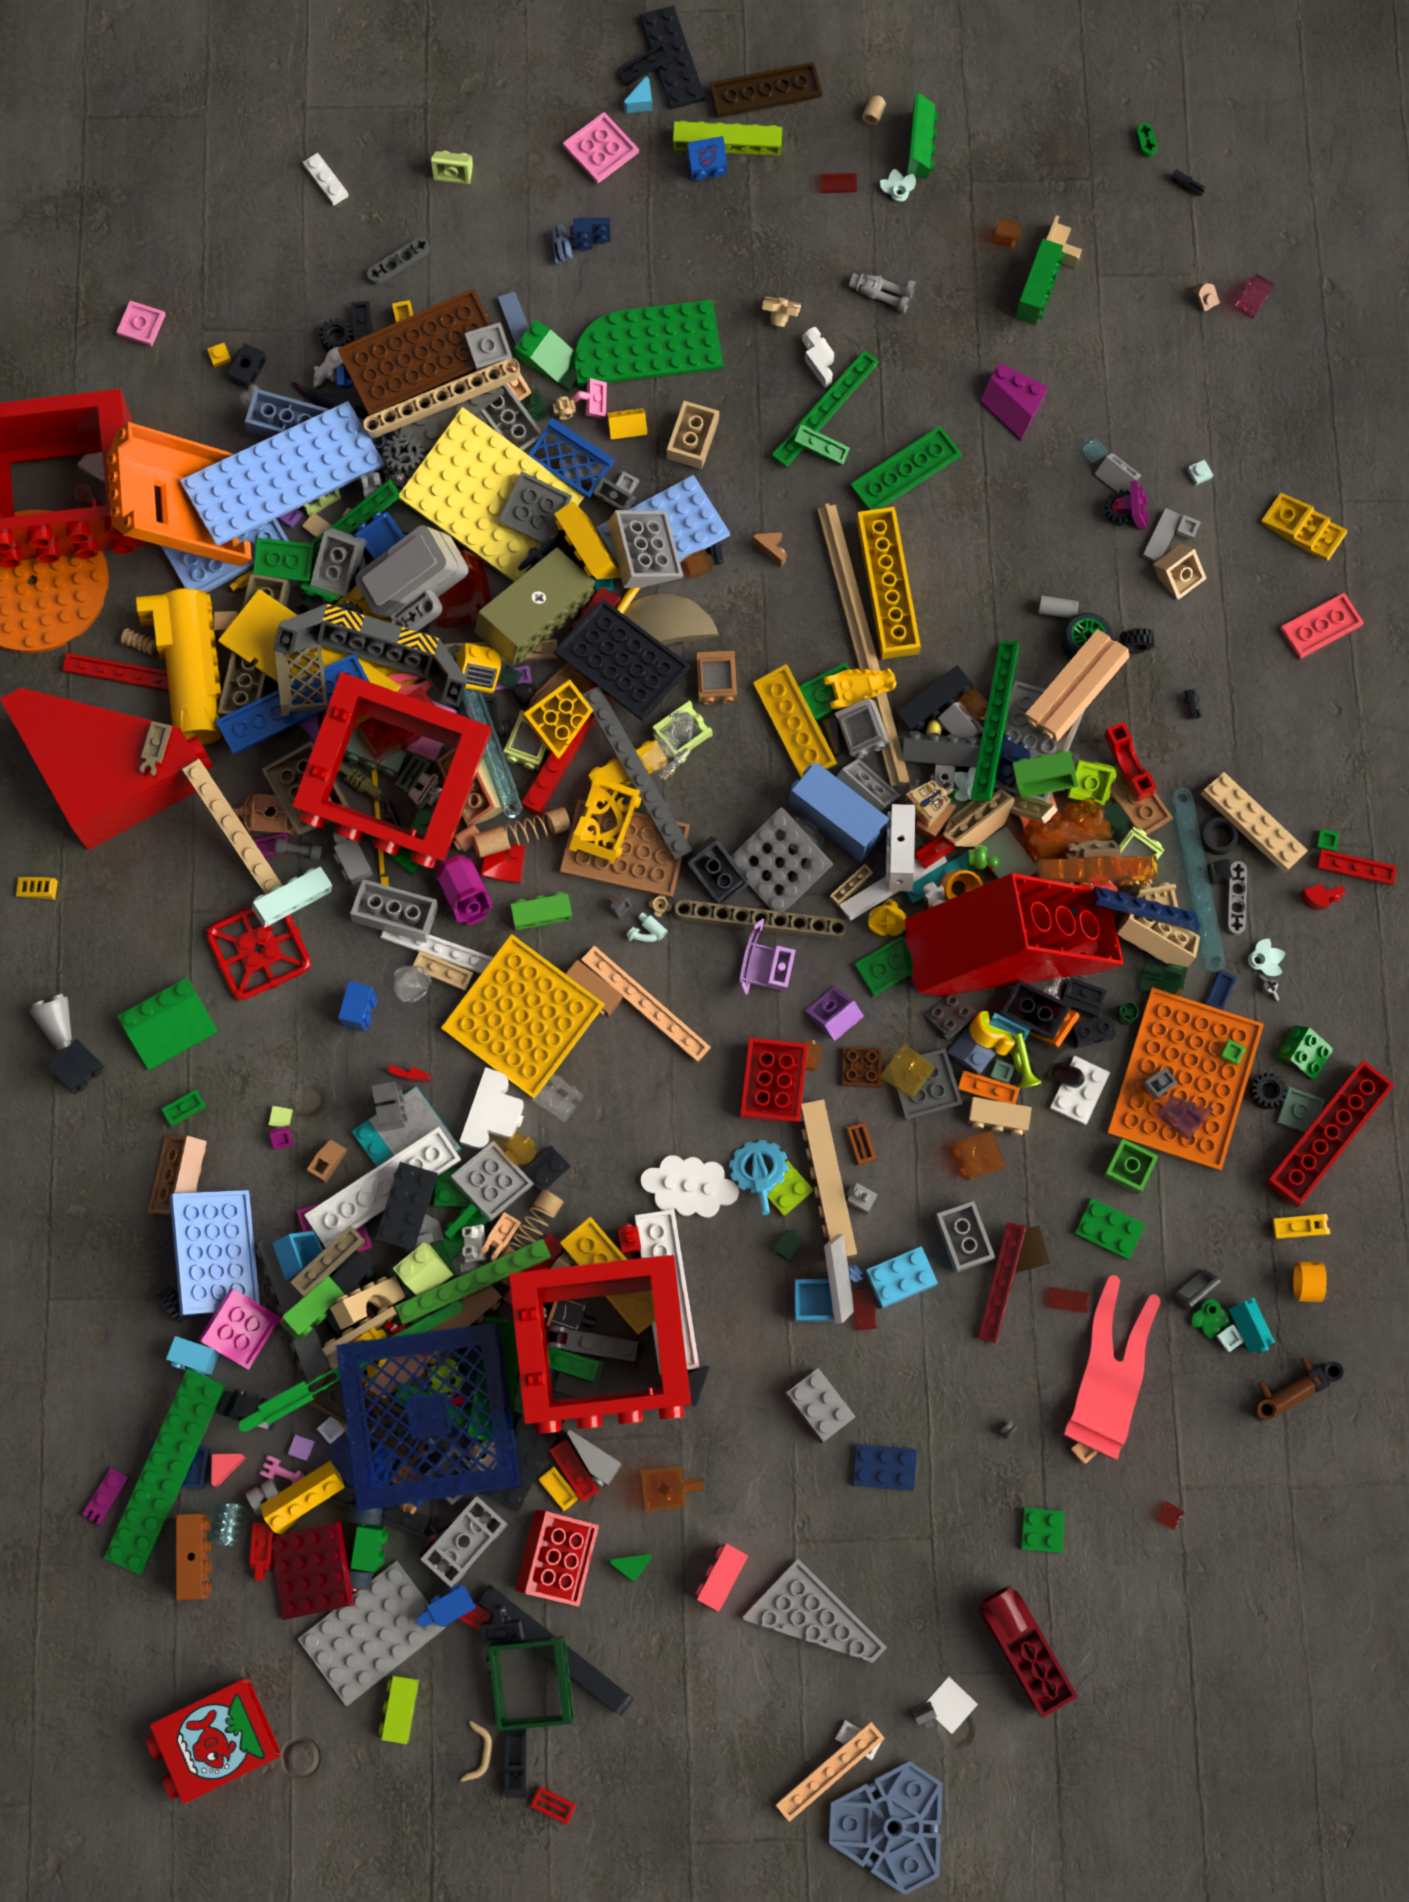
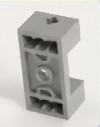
(481, 1527)

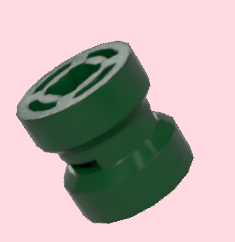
(1127, 1009)

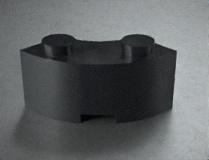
(238, 1407)

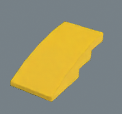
(1304, 526)

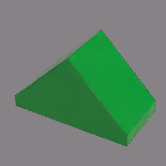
(632, 1565)

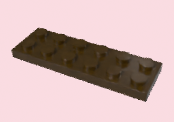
(765, 89)

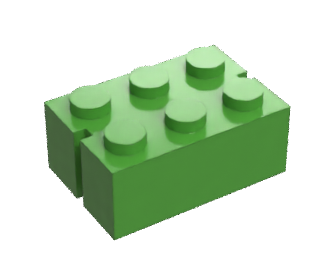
(1045, 774)
(311, 1309)

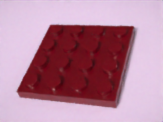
(311, 1571)

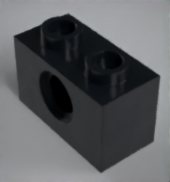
(246, 356)
(1093, 1032)

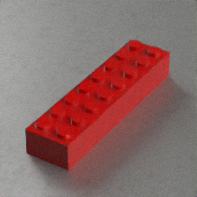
(1329, 1134)

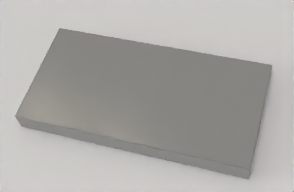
(839, 1278)

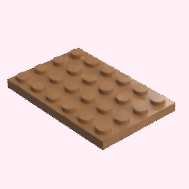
(644, 861)

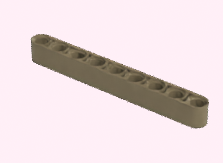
(752, 913)

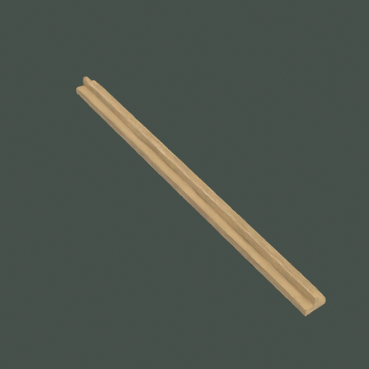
(860, 634)

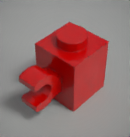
(628, 1239)

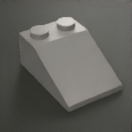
(337, 561)
(599, 1464)

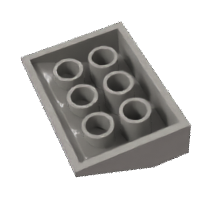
(644, 547)

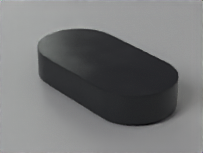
(1066, 1075)

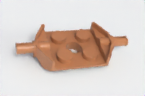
(254, 815)

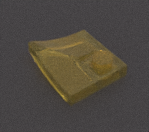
(907, 1071)

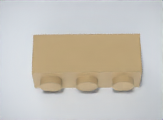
(999, 1116)

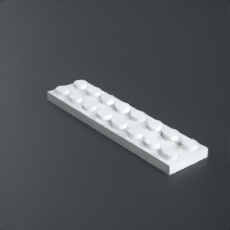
(370, 1193)
(660, 1238)

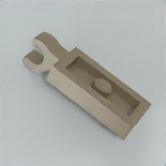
(1094, 849)

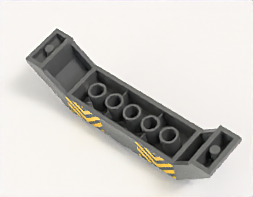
(375, 642)

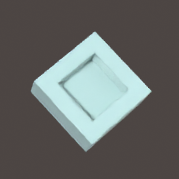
(1200, 472)
(1230, 1338)

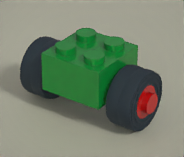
(368, 1545)

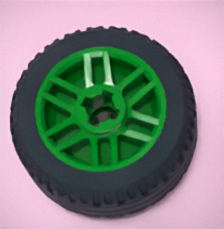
(1080, 629)

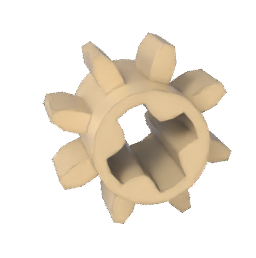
(564, 408)

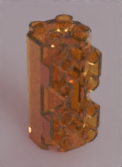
(1078, 823)

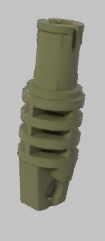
(360, 782)

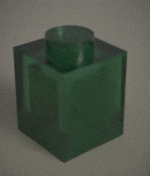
(1117, 818)
(788, 1244)

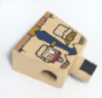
(929, 800)

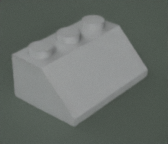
(868, 785)

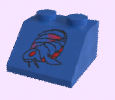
(706, 158)

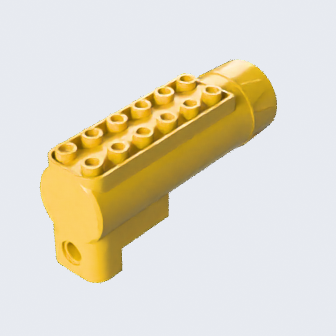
(188, 645)

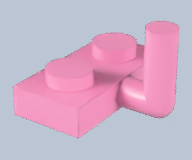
(594, 398)

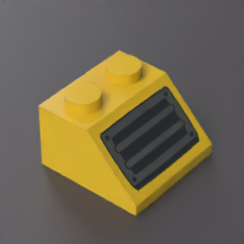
(480, 667)

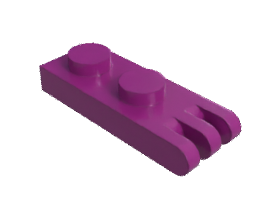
(105, 1496)

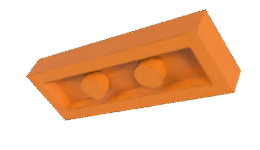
(987, 1088)

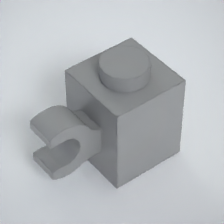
(861, 1198)

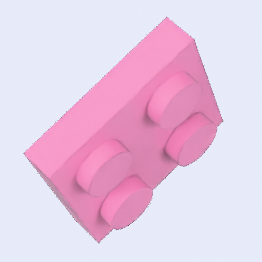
(141, 323)

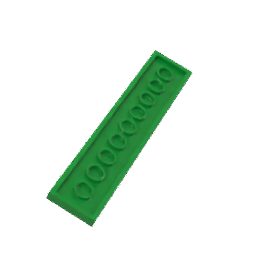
(164, 1471)

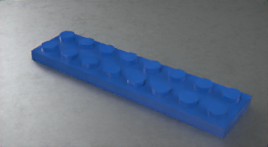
(263, 717)

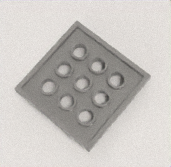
(780, 848)

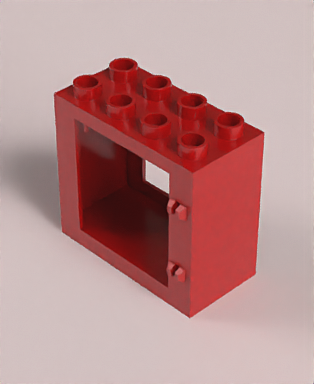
(57, 430)
(363, 697)
(537, 1287)

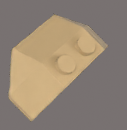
(978, 820)

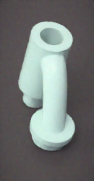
(651, 925)

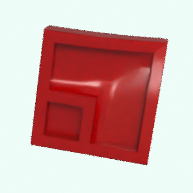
(505, 865)

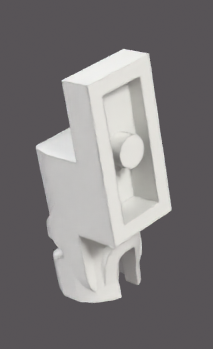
(818, 356)

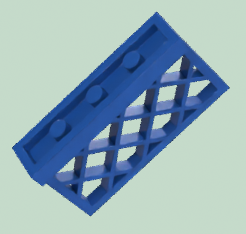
(582, 446)

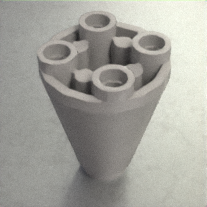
(54, 1020)

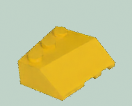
(559, 717)

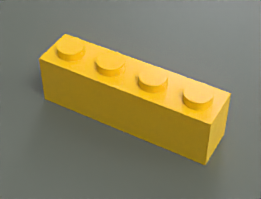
(614, 771)

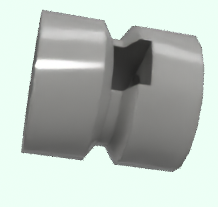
(260, 1495)

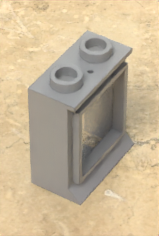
(862, 728)

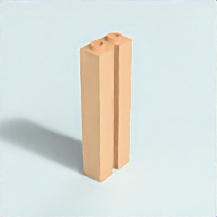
(1077, 685)

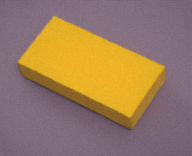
(558, 1488)

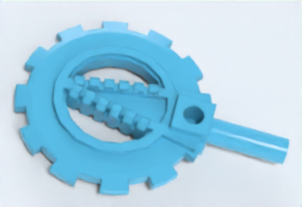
(761, 1180)

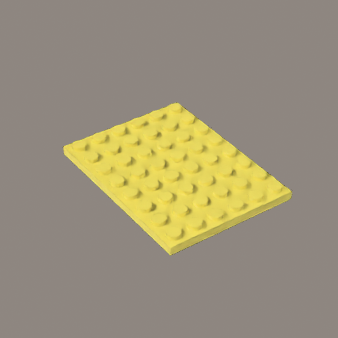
(467, 487)

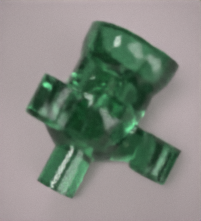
(535, 406)

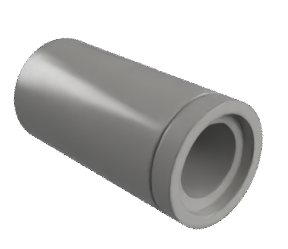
(1058, 607)

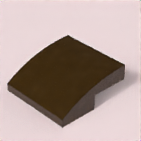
(1033, 1250)

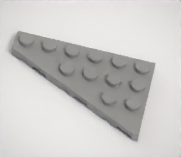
(810, 1611)

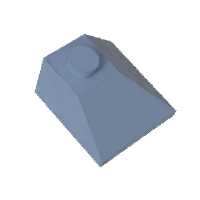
(971, 1054)

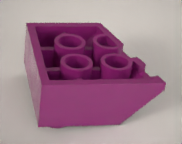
(1013, 398)

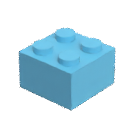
(192, 1355)

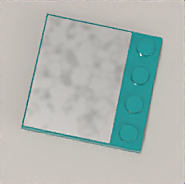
(387, 1144)

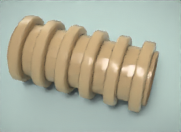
(138, 641)

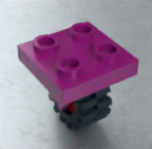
(1126, 505)

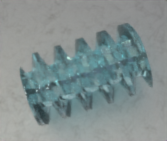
(228, 1524)

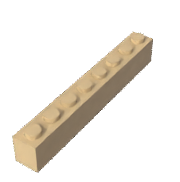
(826, 1174)

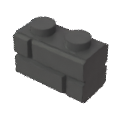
(614, 495)

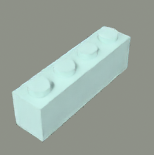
(292, 896)

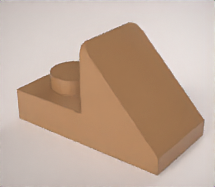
(767, 544)

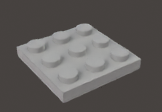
(491, 1181)

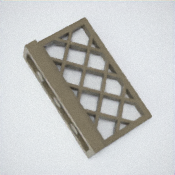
(284, 683)
(328, 1261)

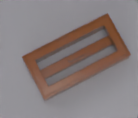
(865, 1159)

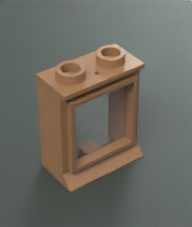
(716, 677)

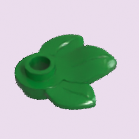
(1211, 1321)

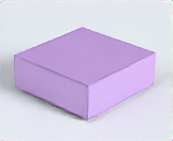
(301, 1447)

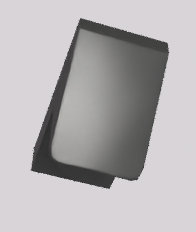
(1159, 1084)

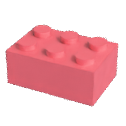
(721, 1577)

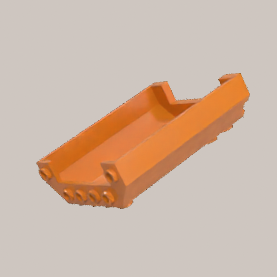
(154, 458)

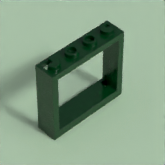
(564, 1684)

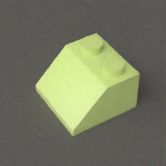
(452, 167)
(423, 1270)

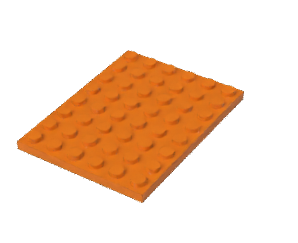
(1189, 1043)

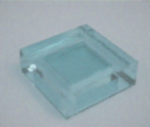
(1094, 450)

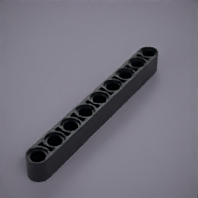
(579, 1668)

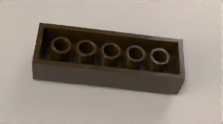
(331, 1403)

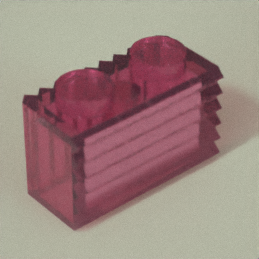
(1254, 295)

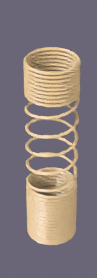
(497, 840)
(547, 1204)

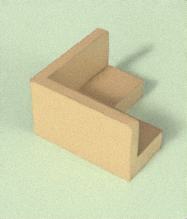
(1059, 234)

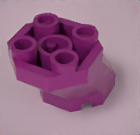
(463, 889)

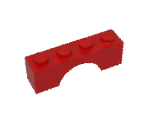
(1135, 775)

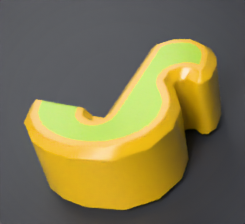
(990, 1036)

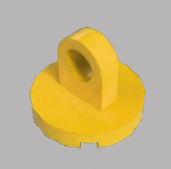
(887, 919)

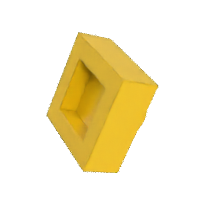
(219, 355)

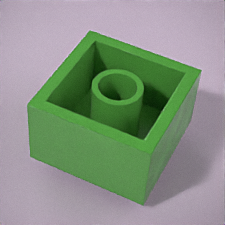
(1130, 1166)

